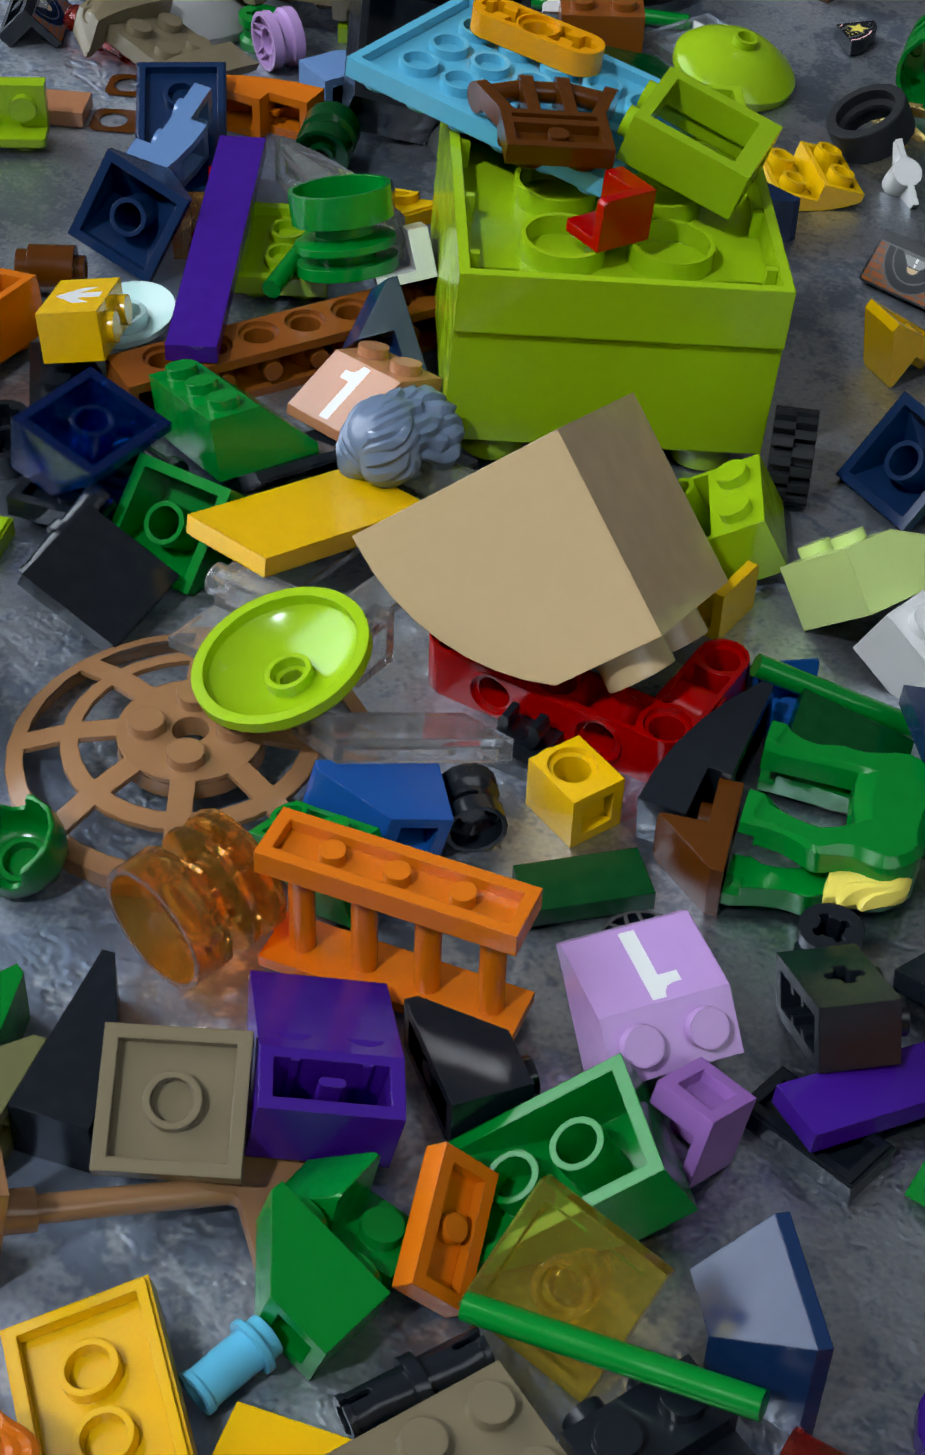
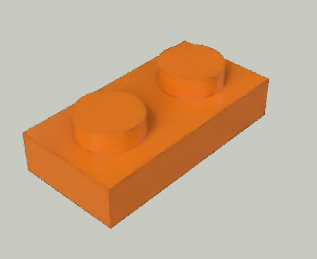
(445, 1228)

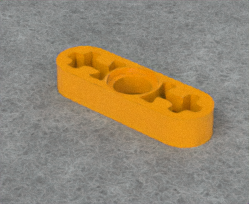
(538, 37)

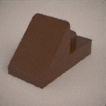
(700, 849)

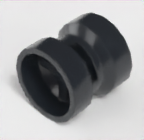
(475, 808)

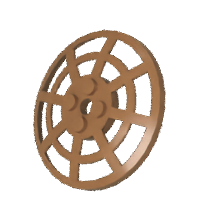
(150, 751)

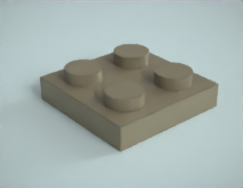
(172, 1103)

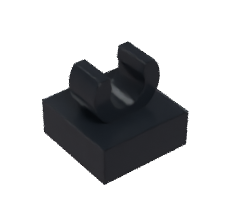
(529, 738)

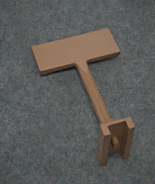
(25, 1210)

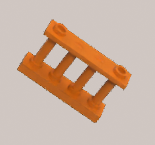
(407, 885)

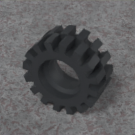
(793, 452)

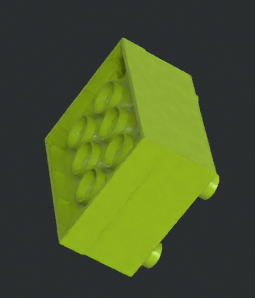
(552, 330)

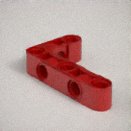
(622, 726)

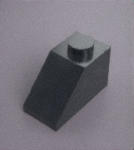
(465, 1066)

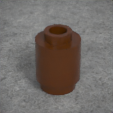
(51, 264)

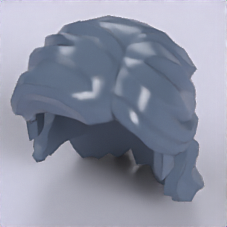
(397, 431)

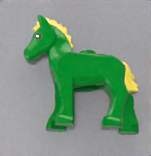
(858, 865)

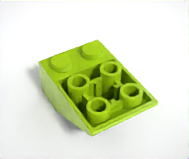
(740, 515)

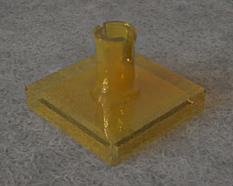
(575, 1268)

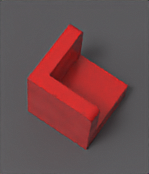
(621, 213)

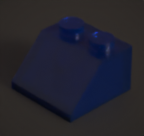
(81, 433)

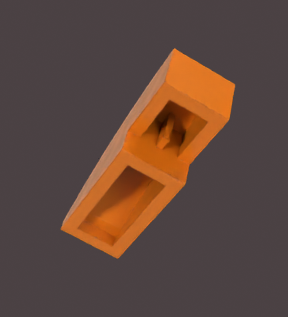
(268, 105)

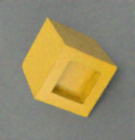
(730, 601)

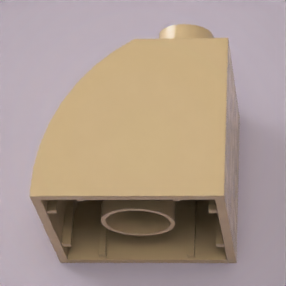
(557, 556)

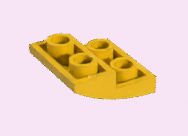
(815, 175)

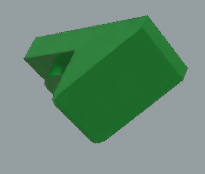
(352, 1210)

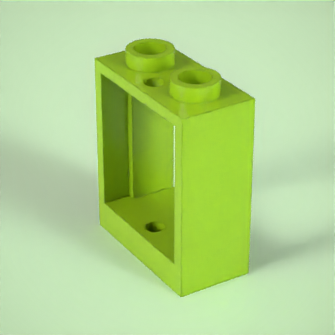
(686, 163)

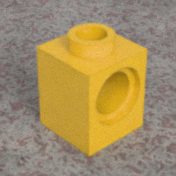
(574, 791)

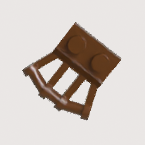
(549, 137)

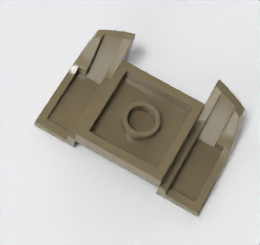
(151, 34)

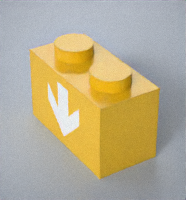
(83, 320)

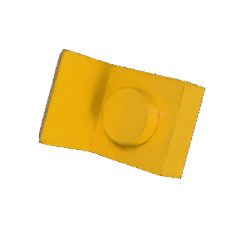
(891, 343)

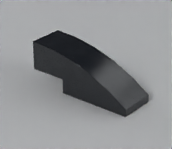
(715, 748)

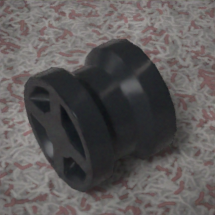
(828, 926)

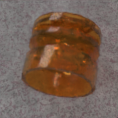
(195, 898)

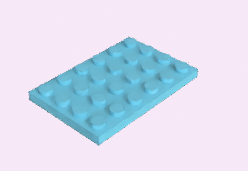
(437, 58)

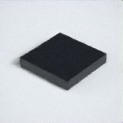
(98, 579)

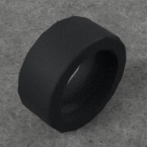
(863, 106)

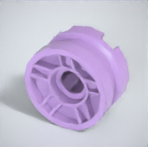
(278, 38)

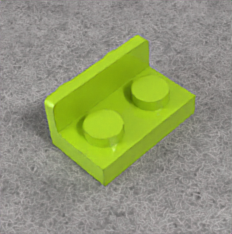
(24, 113)

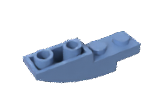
(184, 139)

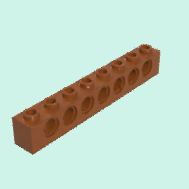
(280, 347)

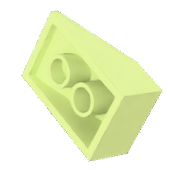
(854, 575)

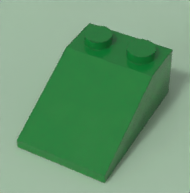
(595, 1140)

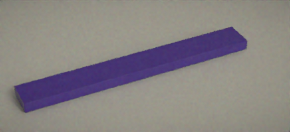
(216, 251)

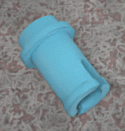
(231, 1363)

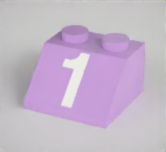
(649, 995)

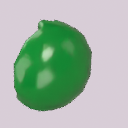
(30, 848)

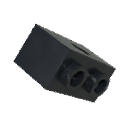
(840, 1008)

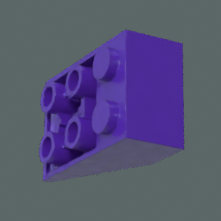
(323, 1068)

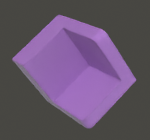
(706, 1113)

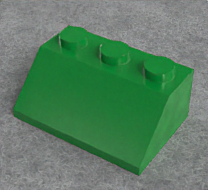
(222, 424)

